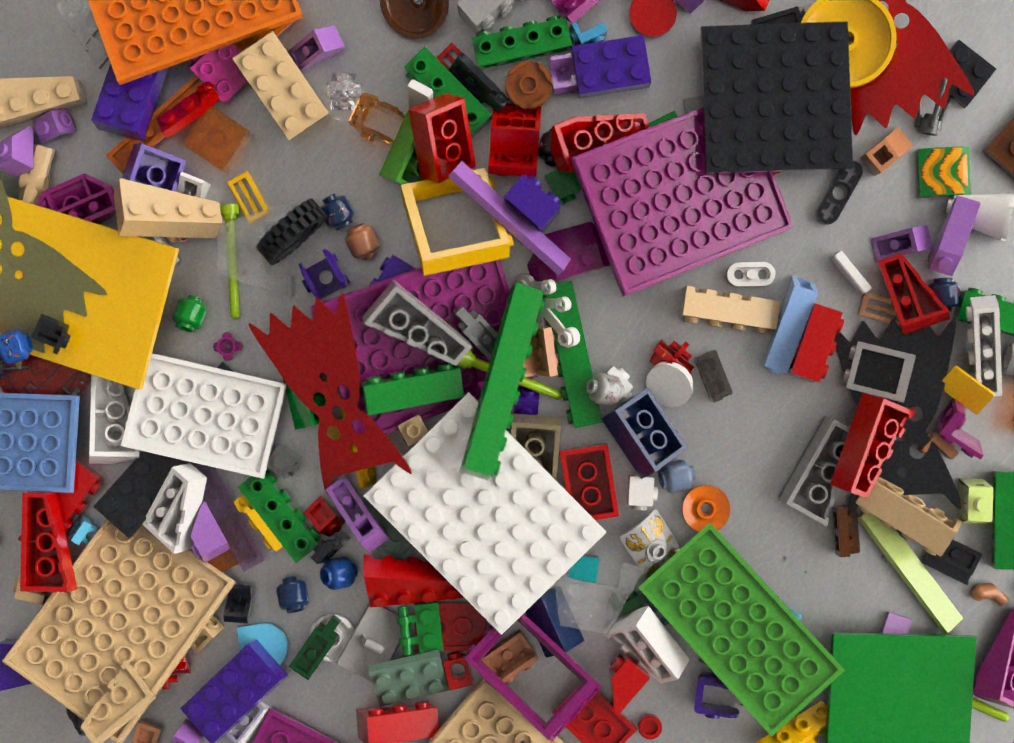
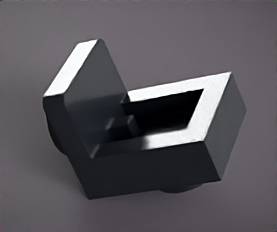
(51, 332)
(238, 604)

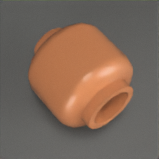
(362, 241)

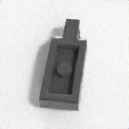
(476, 330)

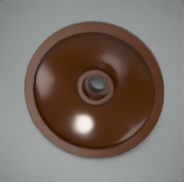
(415, 18)

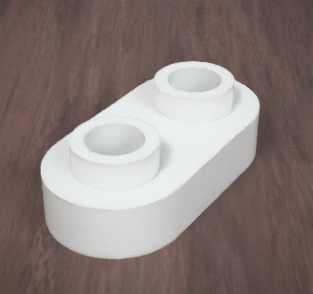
(750, 274)

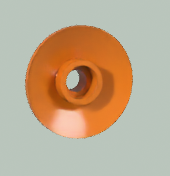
(717, 501)

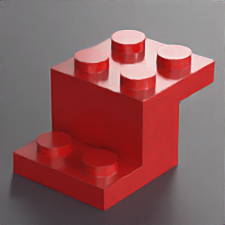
(514, 141)

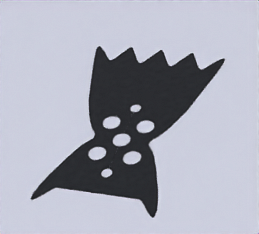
(924, 391)

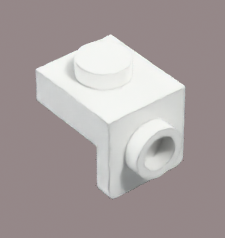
(623, 376)

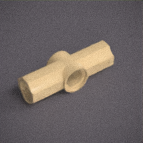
(38, 179)

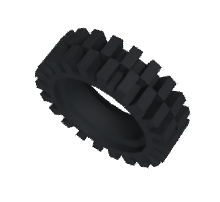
(291, 231)

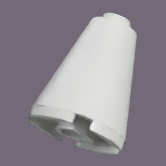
(993, 214)

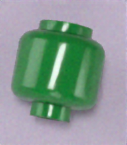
(189, 313)

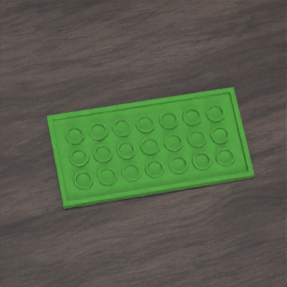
(741, 629)

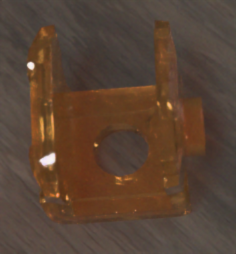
(362, 111)

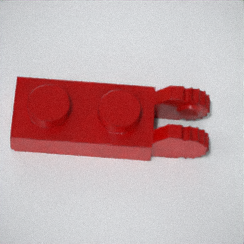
(188, 109)

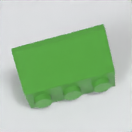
(402, 162)

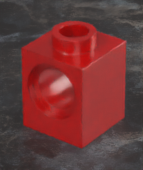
(458, 681)

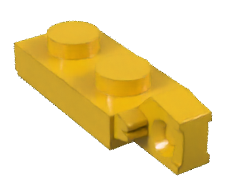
(256, 523)

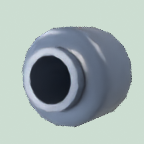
(676, 476)

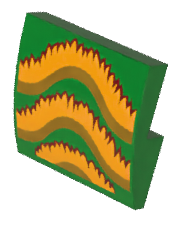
(944, 171)

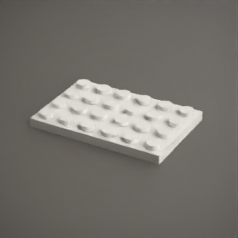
(205, 416)

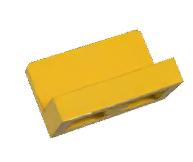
(967, 390)

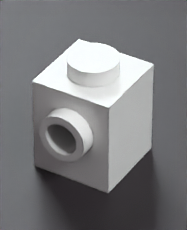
(641, 492)

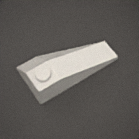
(108, 422)

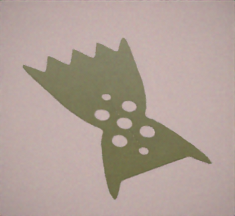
(47, 284)

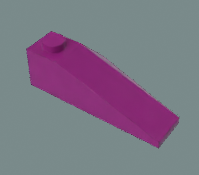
(996, 673)

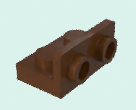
(845, 531)

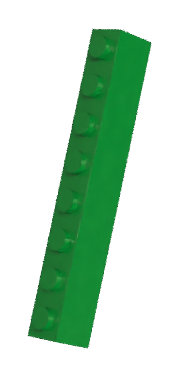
(502, 381)

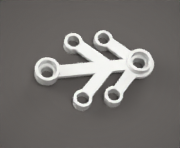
(566, 336)

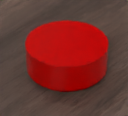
(649, 726)

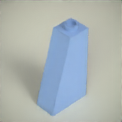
(791, 324)

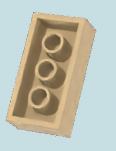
(280, 84)

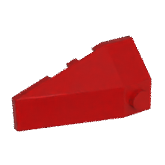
(590, 132)

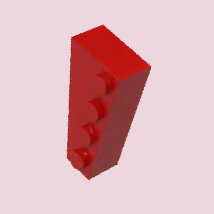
(869, 443)

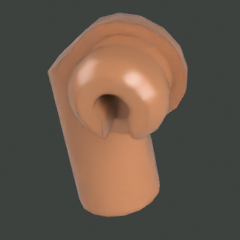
(989, 590)

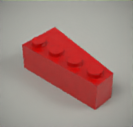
(44, 546)
(405, 582)

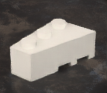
(177, 507)
(650, 643)

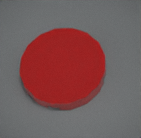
(652, 17)

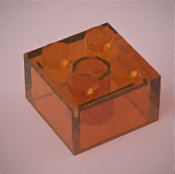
(218, 139)

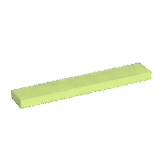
(912, 573)

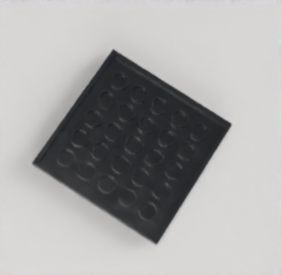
(776, 97)

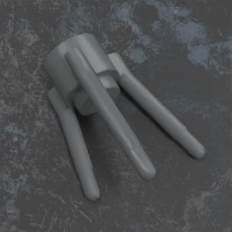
(932, 122)

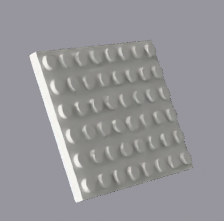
(492, 537)

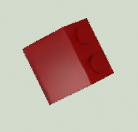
(625, 680)

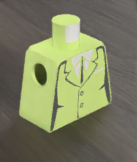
(976, 501)

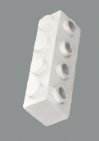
(985, 342)

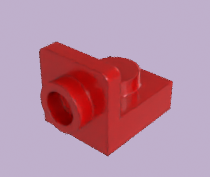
(324, 517)

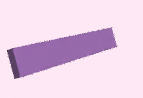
(509, 218)

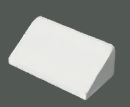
(249, 726)

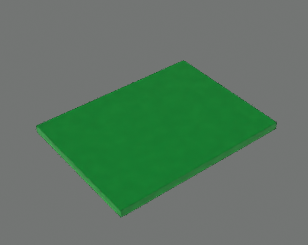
(901, 688)

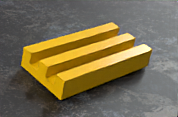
(239, 179)

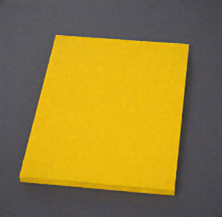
(133, 270)

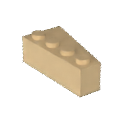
(31, 97)
(164, 213)
(729, 309)
(910, 516)

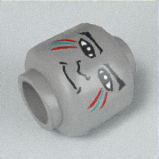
(605, 389)

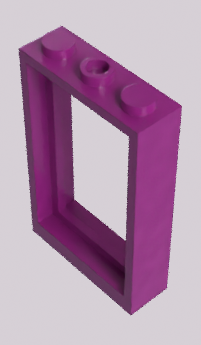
(572, 705)

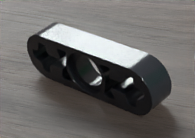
(842, 173)

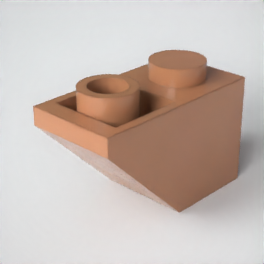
(886, 151)

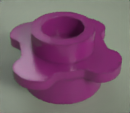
(220, 346)

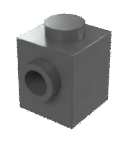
(284, 461)

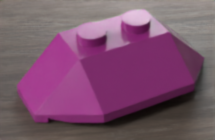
(81, 198)
(578, 243)

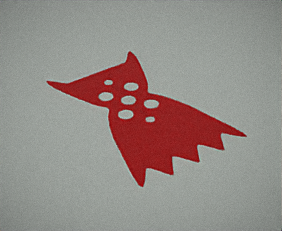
(914, 71)
(328, 348)

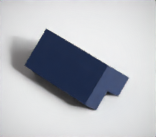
(545, 616)

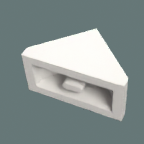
(192, 186)

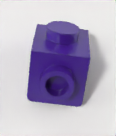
(527, 402)

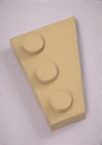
(119, 704)

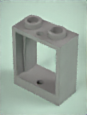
(904, 379)

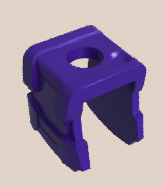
(311, 276)
(710, 710)

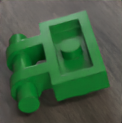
(428, 628)

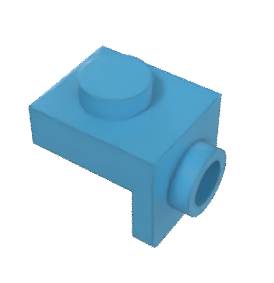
(592, 35)

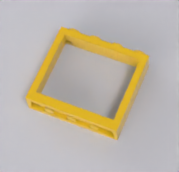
(456, 257)

